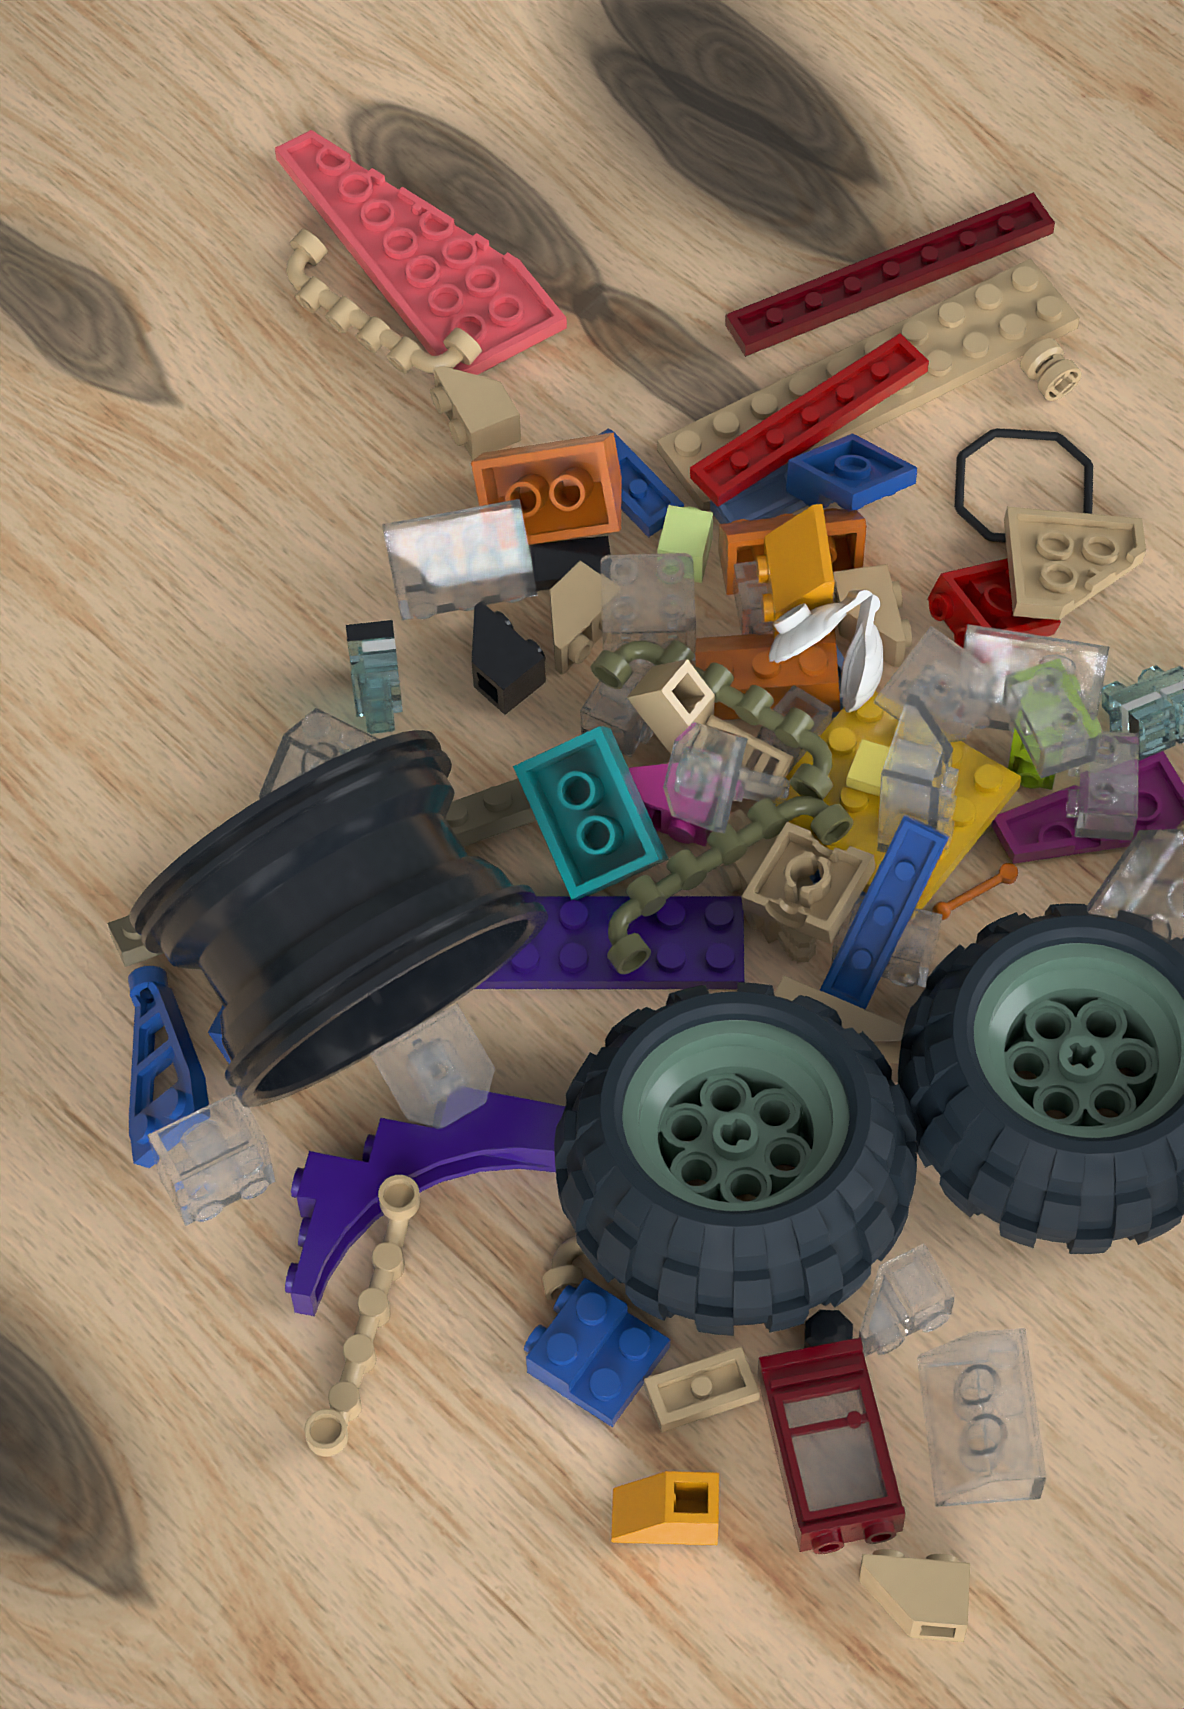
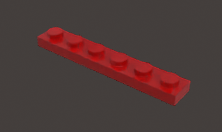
(808, 419)

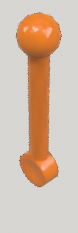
(1007, 874)

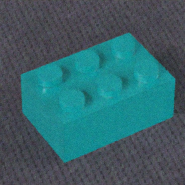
(590, 812)

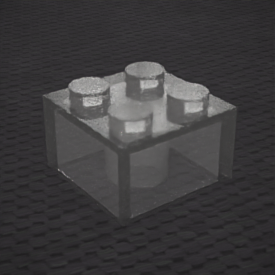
(212, 1159)

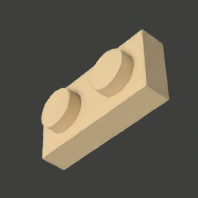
(701, 1389)

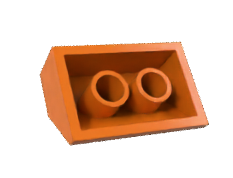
(562, 486)
(744, 540)
(748, 661)

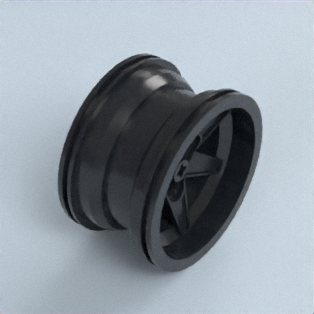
(336, 915)

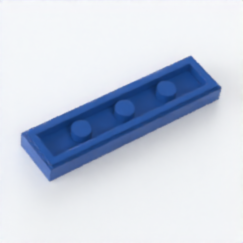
(885, 912)

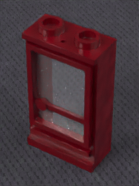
(830, 1446)

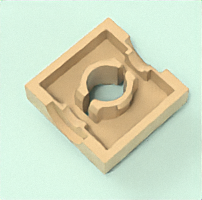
(824, 904)

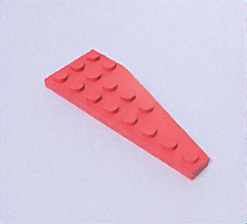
(421, 259)

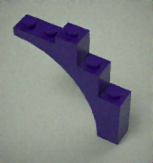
(341, 1193)

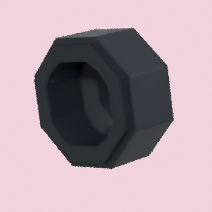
(827, 1328)

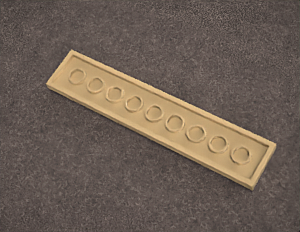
(957, 336)

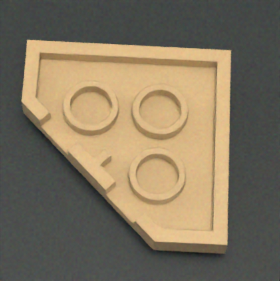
(1066, 557)

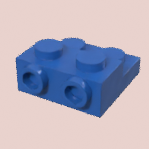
(847, 473)
(594, 1351)

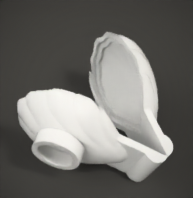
(864, 657)

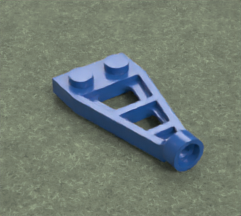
(157, 1008)

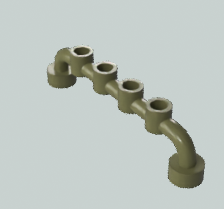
(752, 707)
(688, 871)

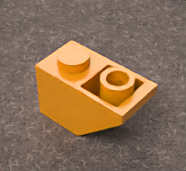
(667, 1509)

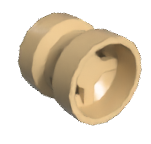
(1050, 369)

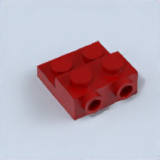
(981, 598)

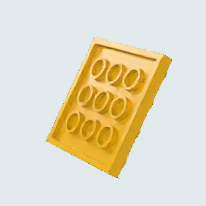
(980, 791)

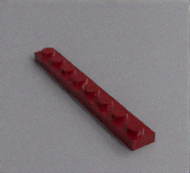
(889, 274)

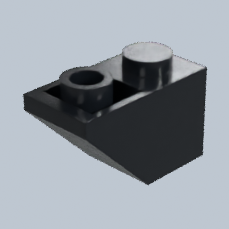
(502, 661)

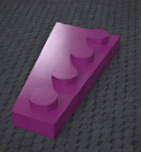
(1044, 832)

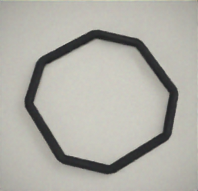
(1020, 434)

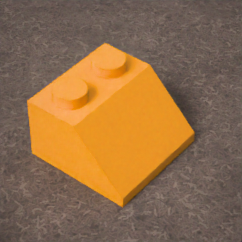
(796, 566)

